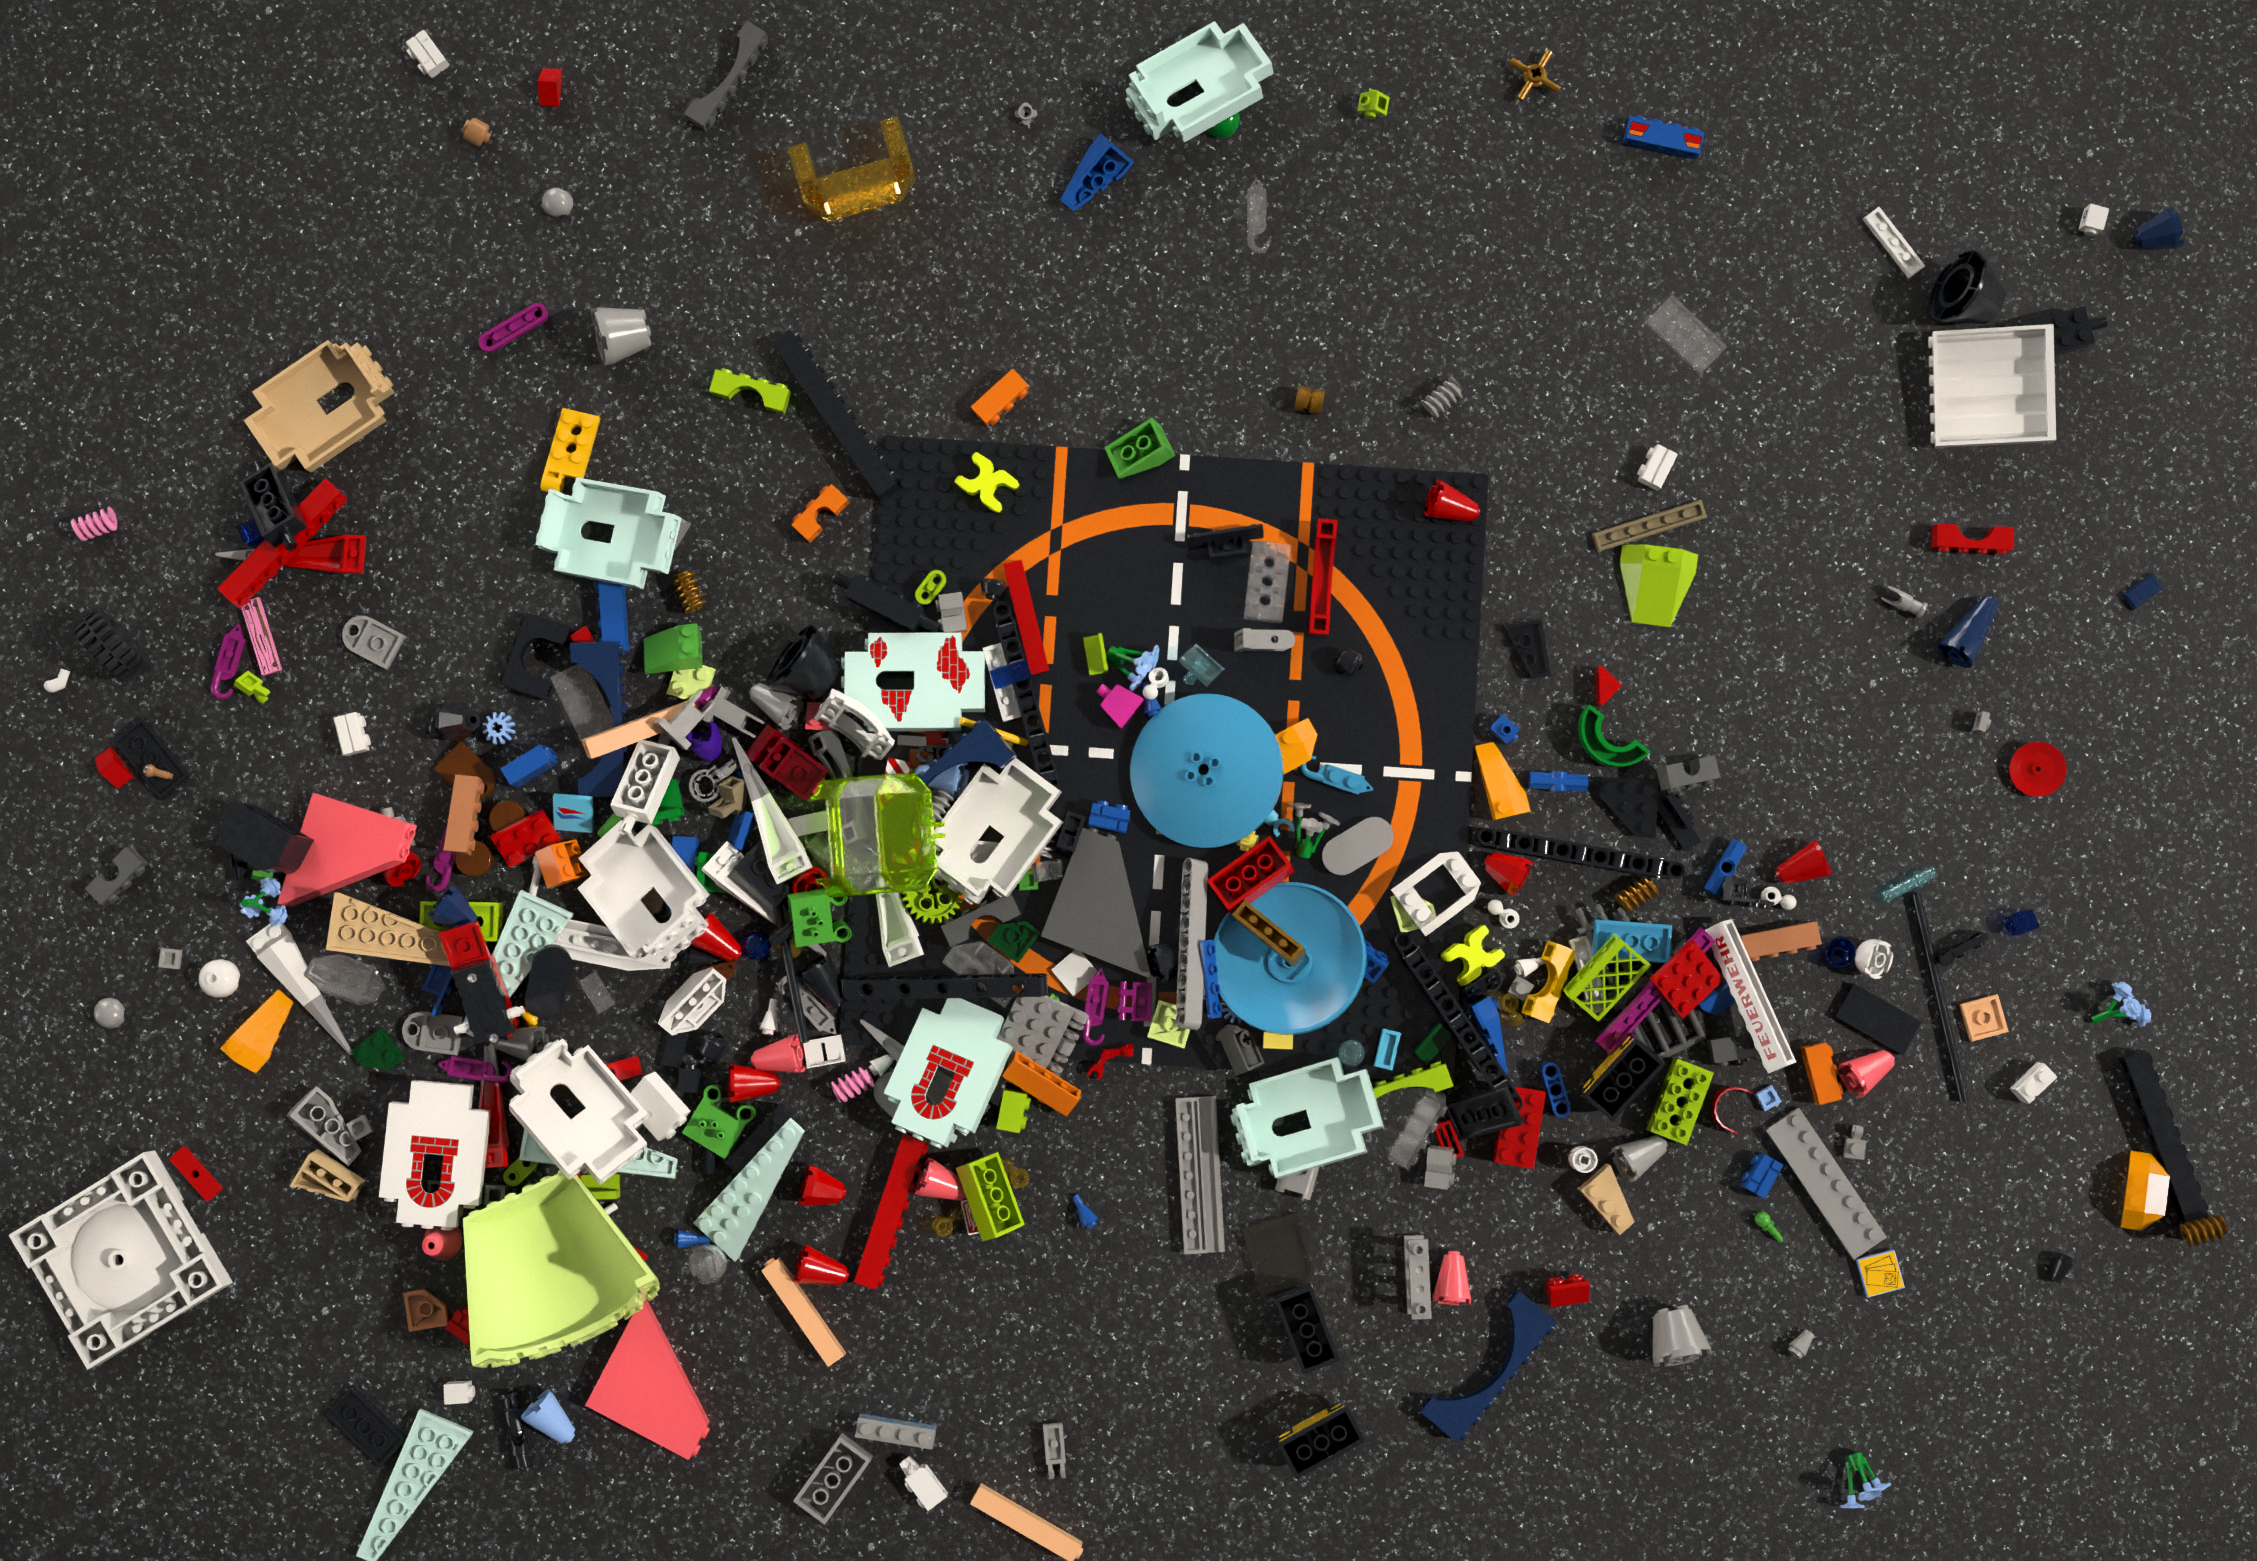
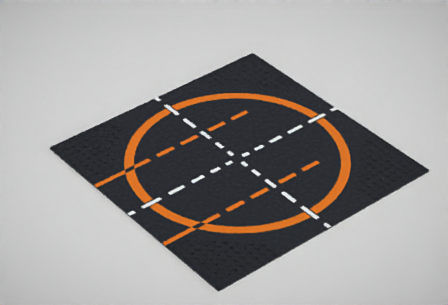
(1120, 565)

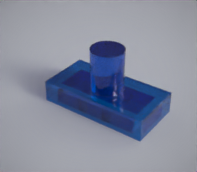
(1010, 674)

